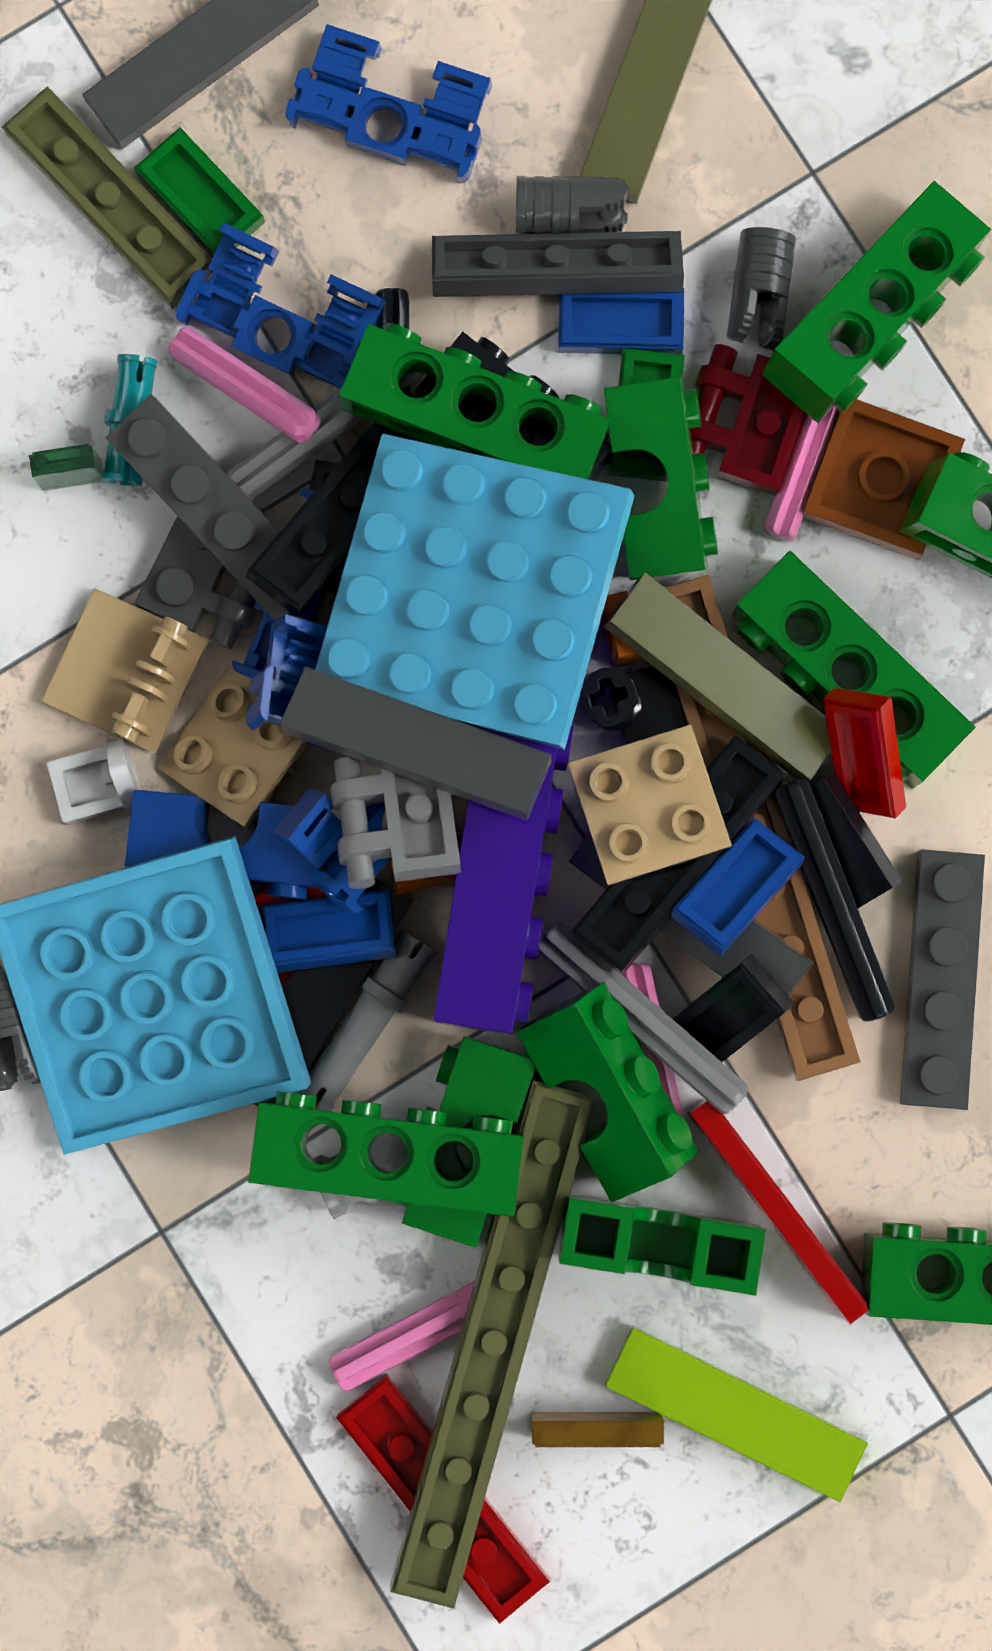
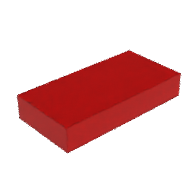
(866, 750)

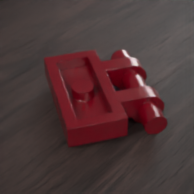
(764, 427)

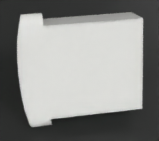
(94, 782)

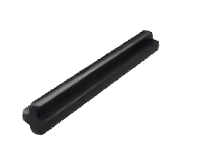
(834, 900)

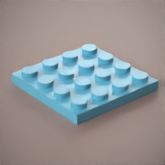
(476, 588)
(150, 996)

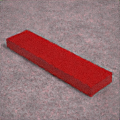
(778, 1211)
(396, 1444)

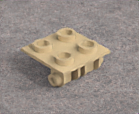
(125, 670)
(226, 758)
(649, 805)

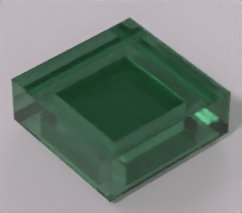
(66, 467)

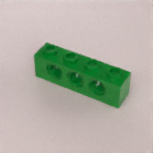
(932, 230)
(392, 353)
(943, 510)
(842, 634)
(283, 1158)
(892, 1282)

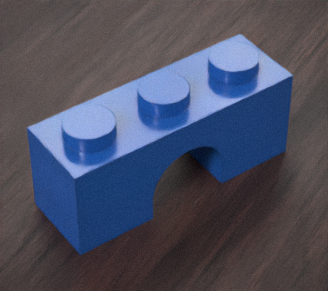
(177, 822)

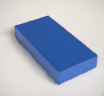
(621, 320)
(737, 887)
(325, 935)

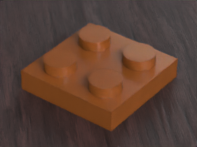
(874, 474)

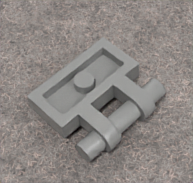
(418, 820)

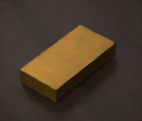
(597, 1429)

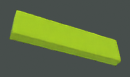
(736, 1413)

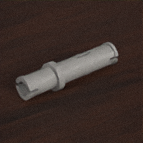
(367, 1020)

